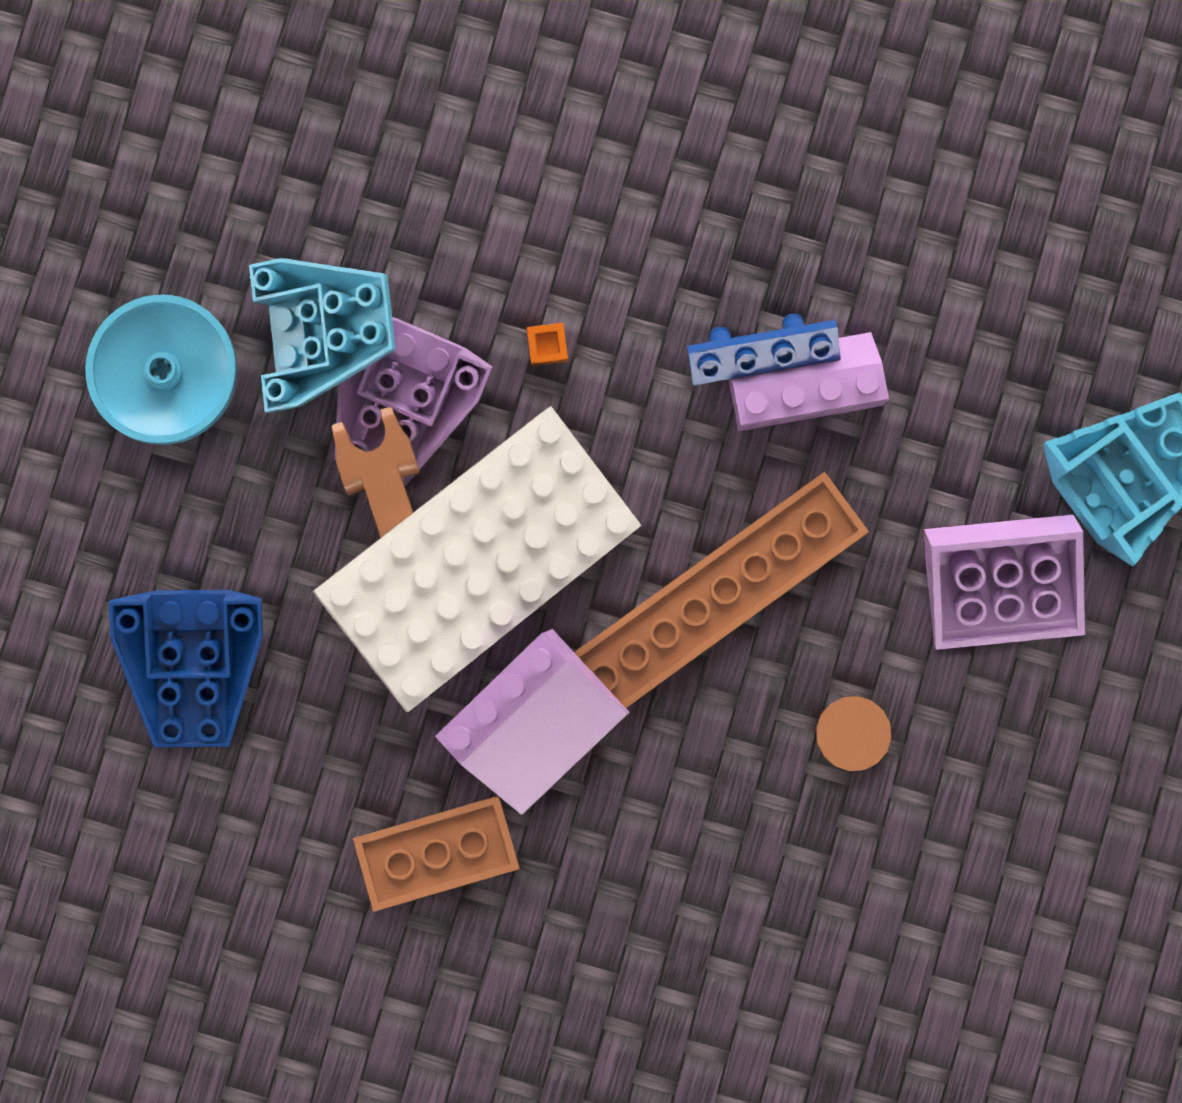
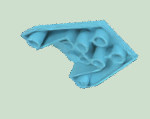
(322, 326)

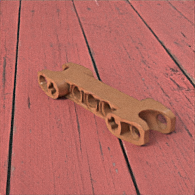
(379, 471)

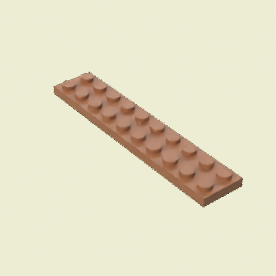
(723, 591)

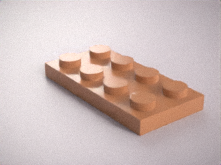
(436, 853)

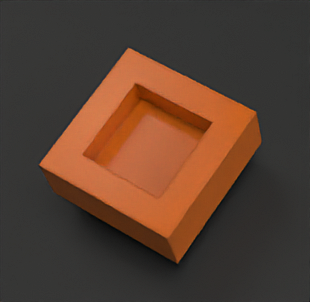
(547, 344)

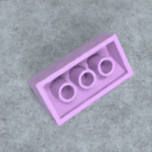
(814, 389)

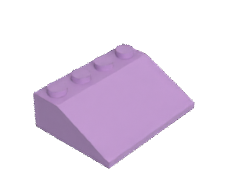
(1005, 581)
(532, 722)

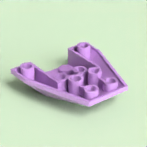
(424, 381)

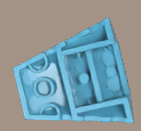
(1123, 475)

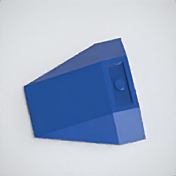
(188, 660)

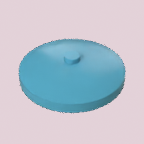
(161, 369)

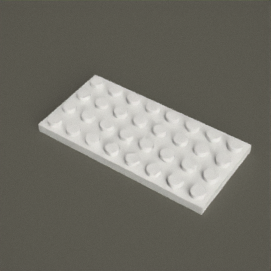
(477, 559)

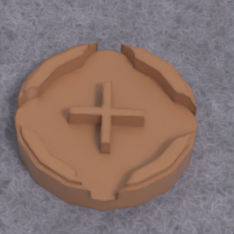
(853, 733)

